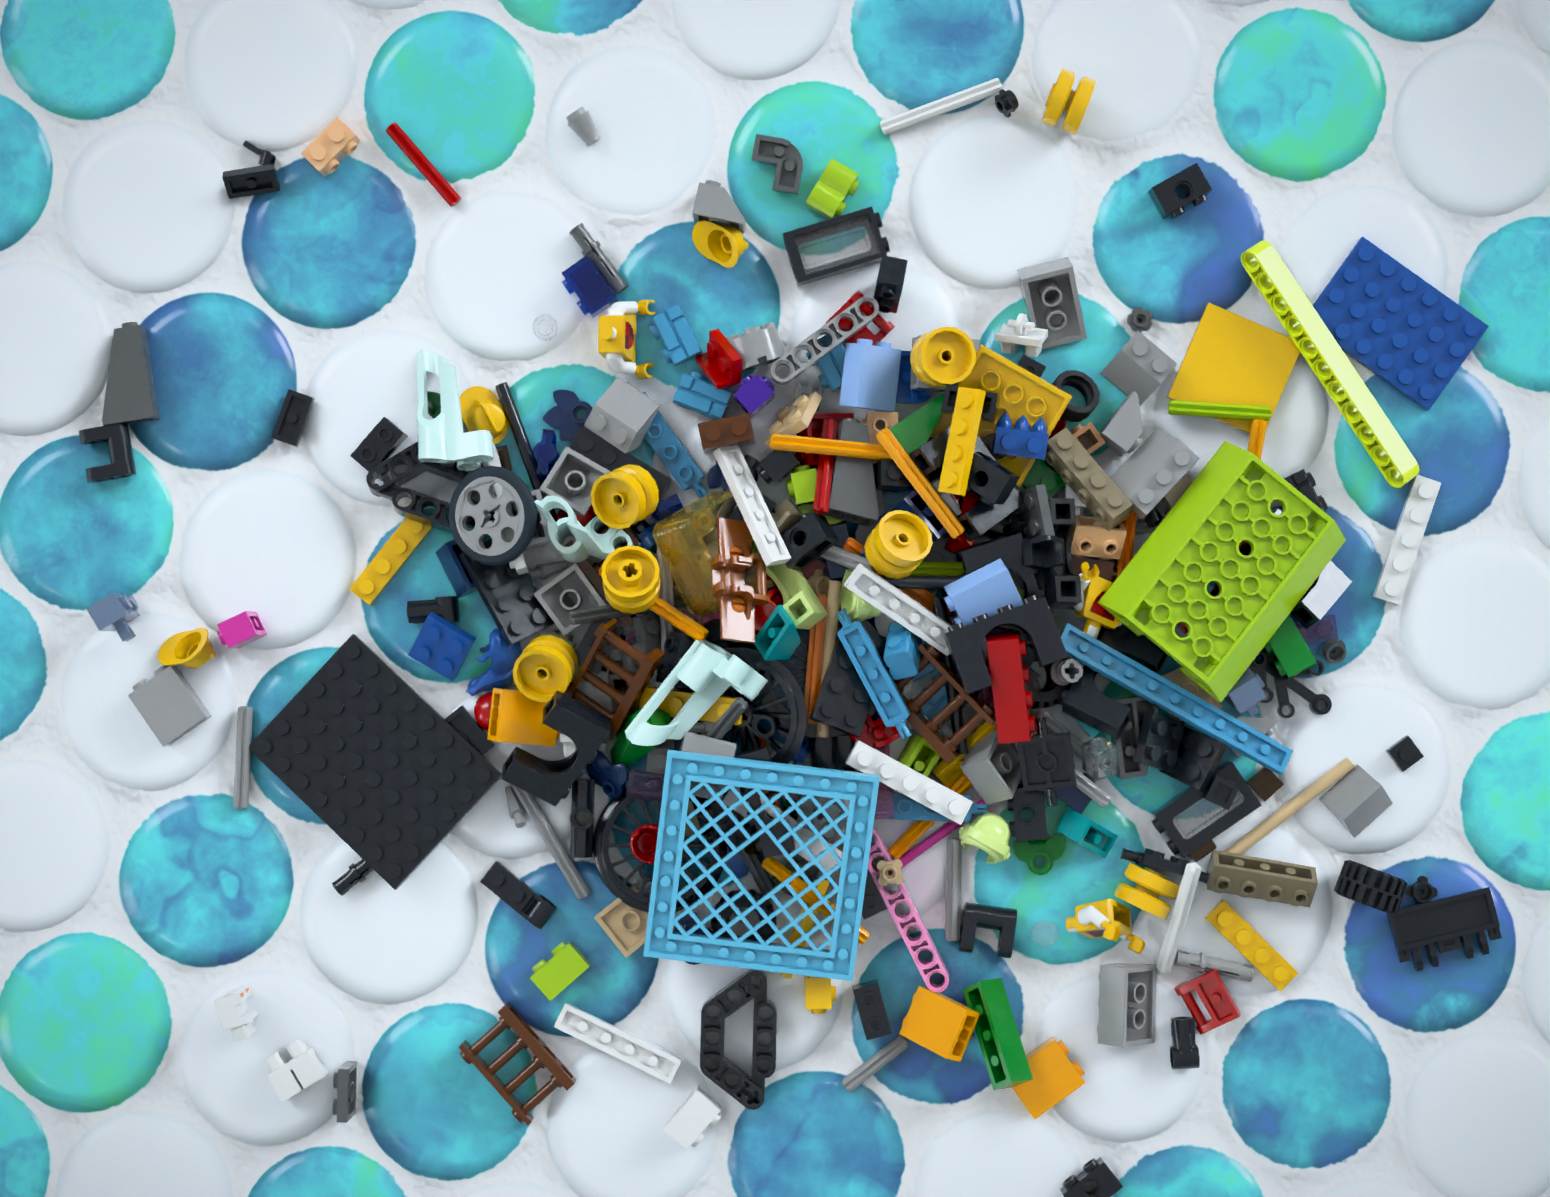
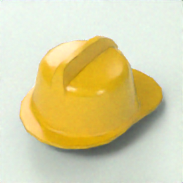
(719, 242)
(483, 412)
(187, 648)

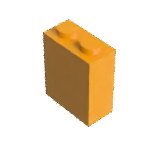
(518, 720)
(939, 1023)
(1052, 1077)

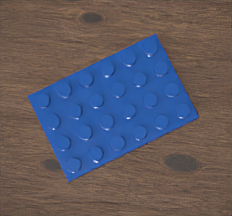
(1397, 323)

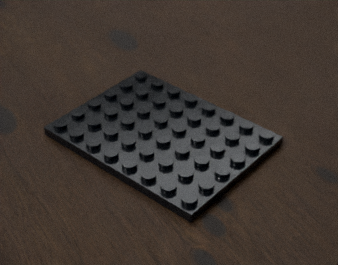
(375, 761)

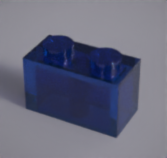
(589, 287)

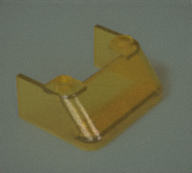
(687, 554)

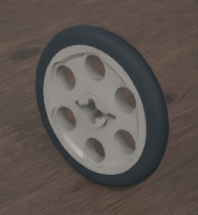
(462, 507)

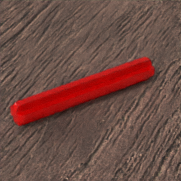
(423, 164)
(825, 470)

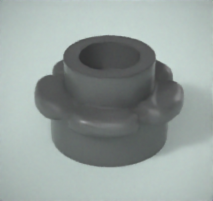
(1146, 316)
(1339, 653)

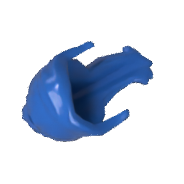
(502, 664)

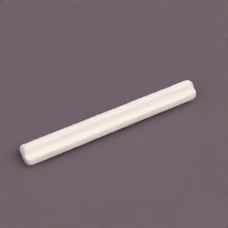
(941, 106)
(1178, 917)

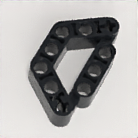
(392, 488)
(760, 1051)

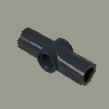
(582, 835)

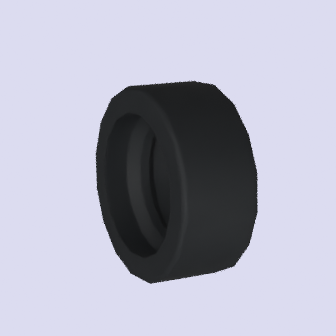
(1088, 389)

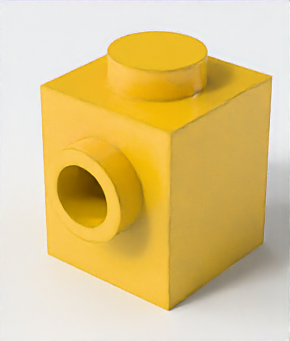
(819, 994)

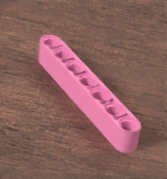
(907, 920)

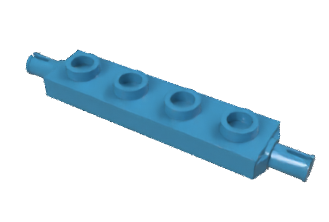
(675, 455)
(873, 673)
(908, 809)

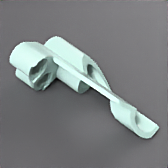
(443, 437)
(587, 539)
(709, 673)

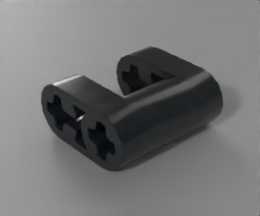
(119, 450)
(988, 918)

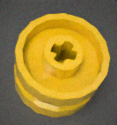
(1068, 101)
(957, 353)
(624, 496)
(898, 544)
(631, 579)
(545, 667)
(1147, 891)

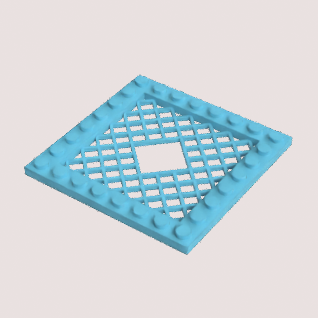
(814, 961)

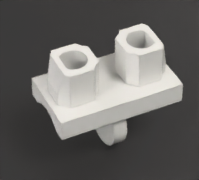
(1021, 333)

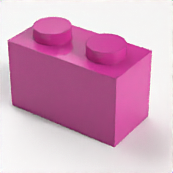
(241, 630)

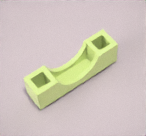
(798, 596)

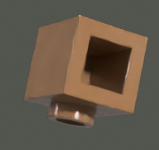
(1088, 437)

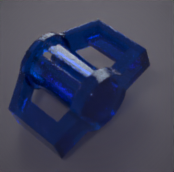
(546, 453)
(666, 508)

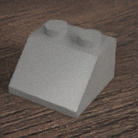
(717, 206)
(1139, 367)
(622, 416)
(1124, 426)
(573, 480)
(567, 593)
(706, 745)
(993, 768)

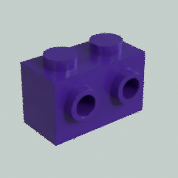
(754, 394)

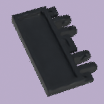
(1444, 923)

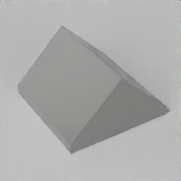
(1356, 800)

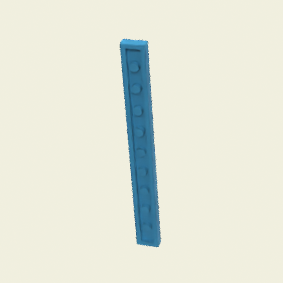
(1175, 699)

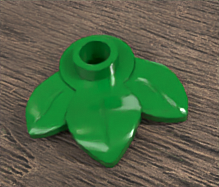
(1049, 850)

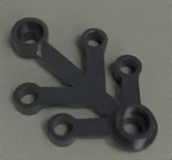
(1282, 683)

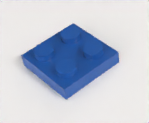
(442, 646)

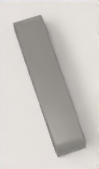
(832, 330)

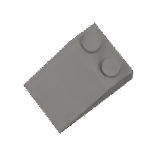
(1053, 301)

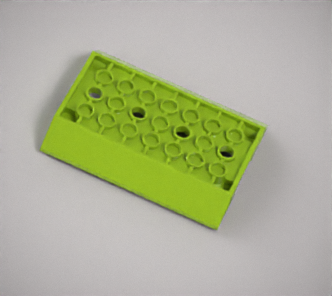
(1201, 546)

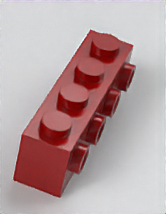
(1009, 687)

